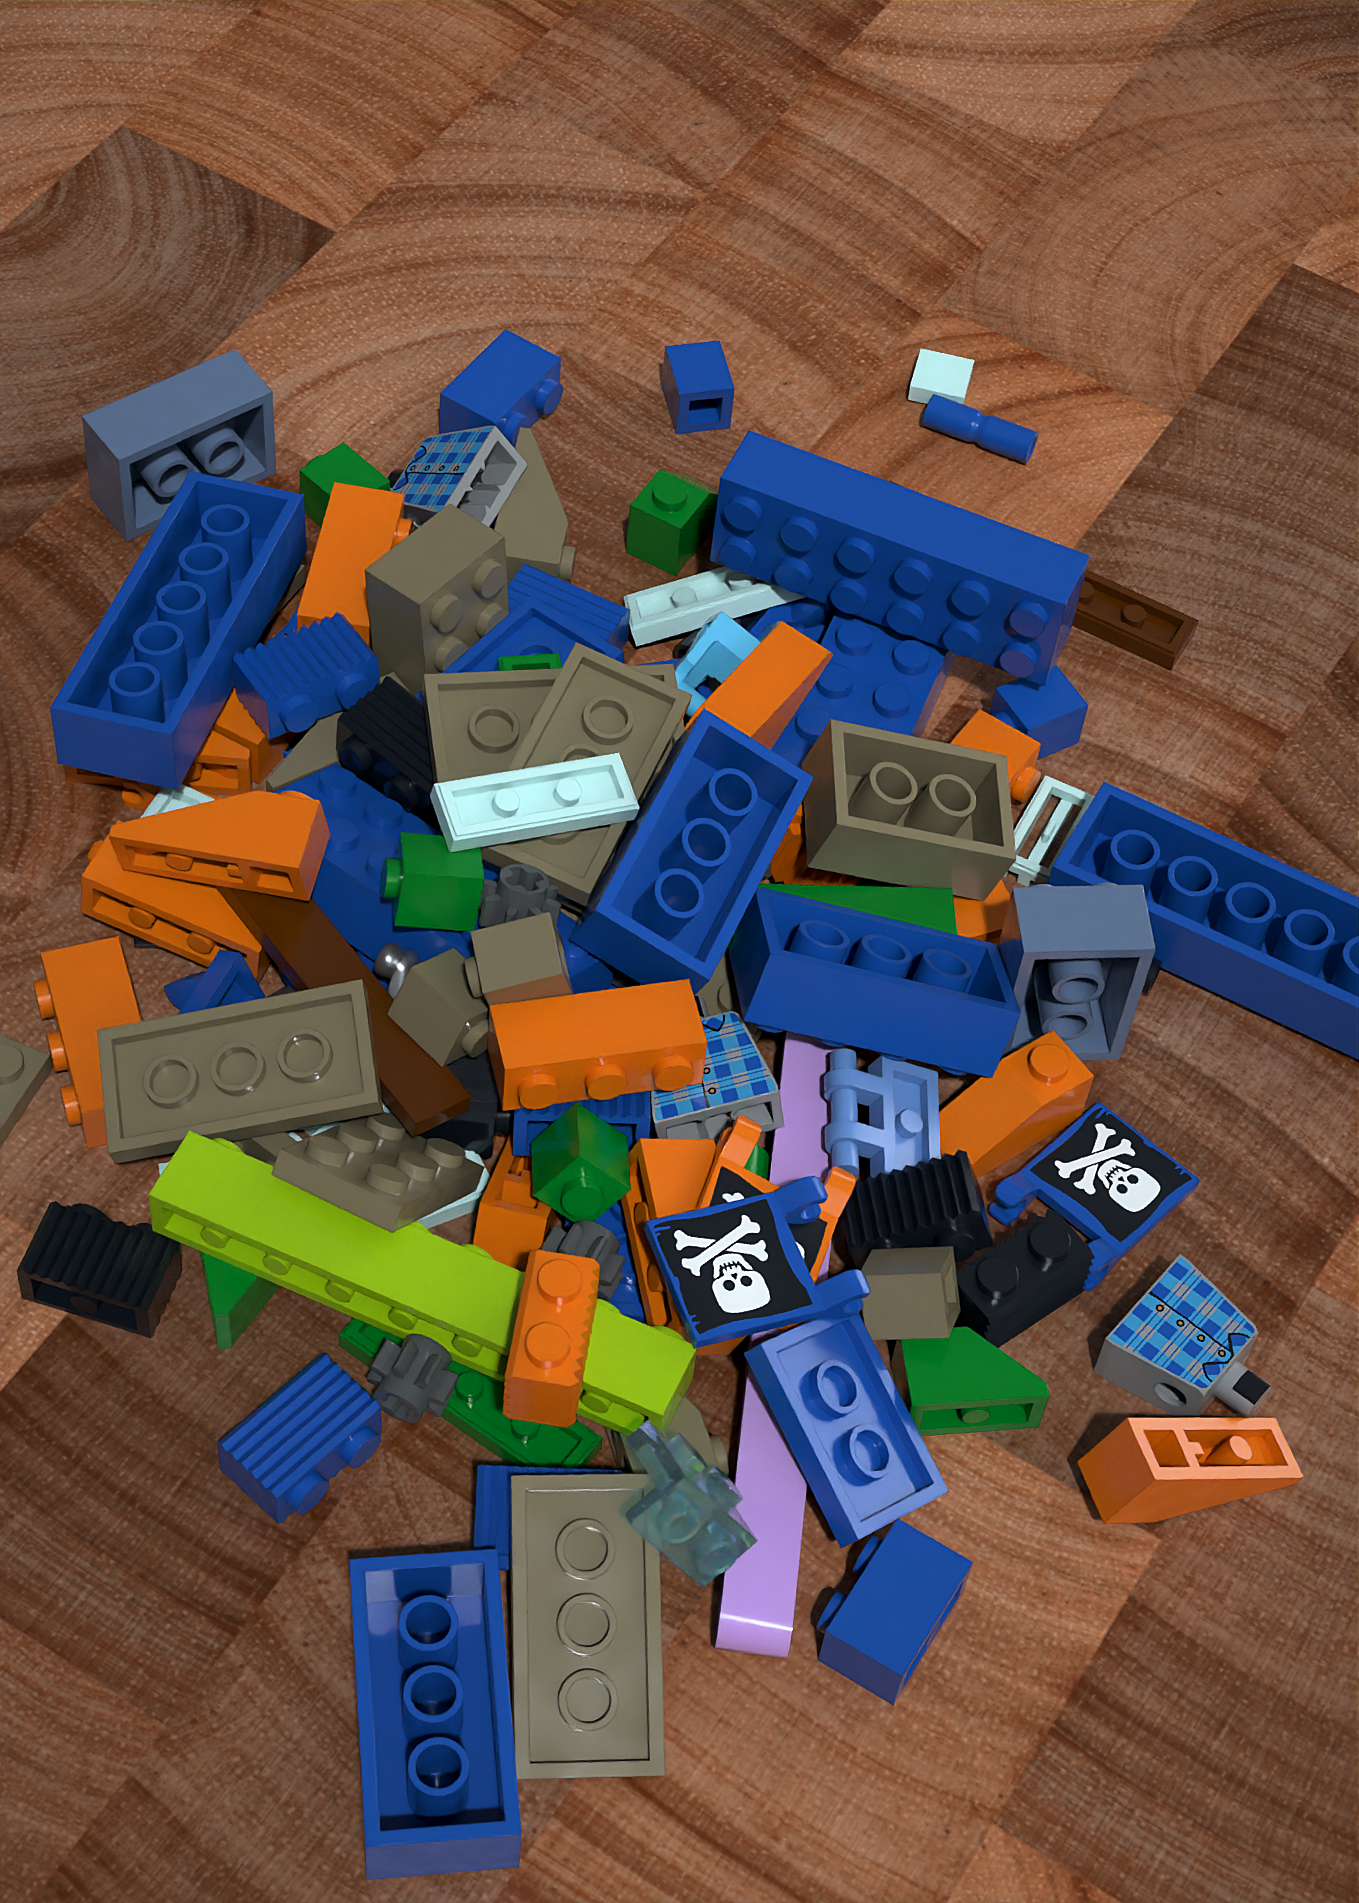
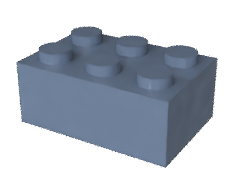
(198, 421)
(1077, 964)

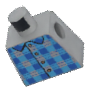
(459, 468)
(732, 1085)
(1184, 1347)

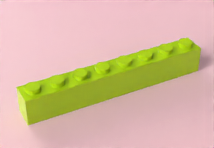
(403, 1279)

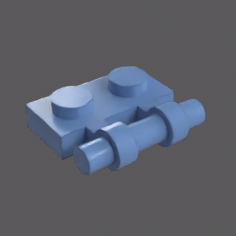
(901, 1114)

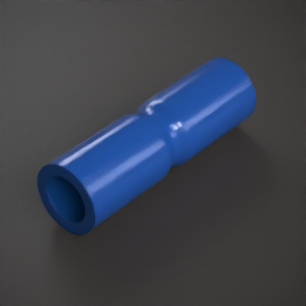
(974, 426)

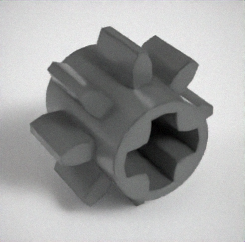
(517, 895)
(591, 1241)
(412, 1378)

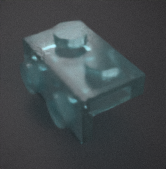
(689, 1510)

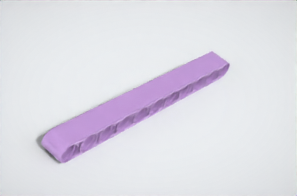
(762, 1583)

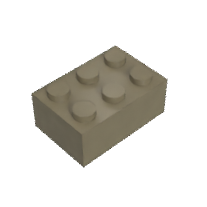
(436, 595)
(908, 810)

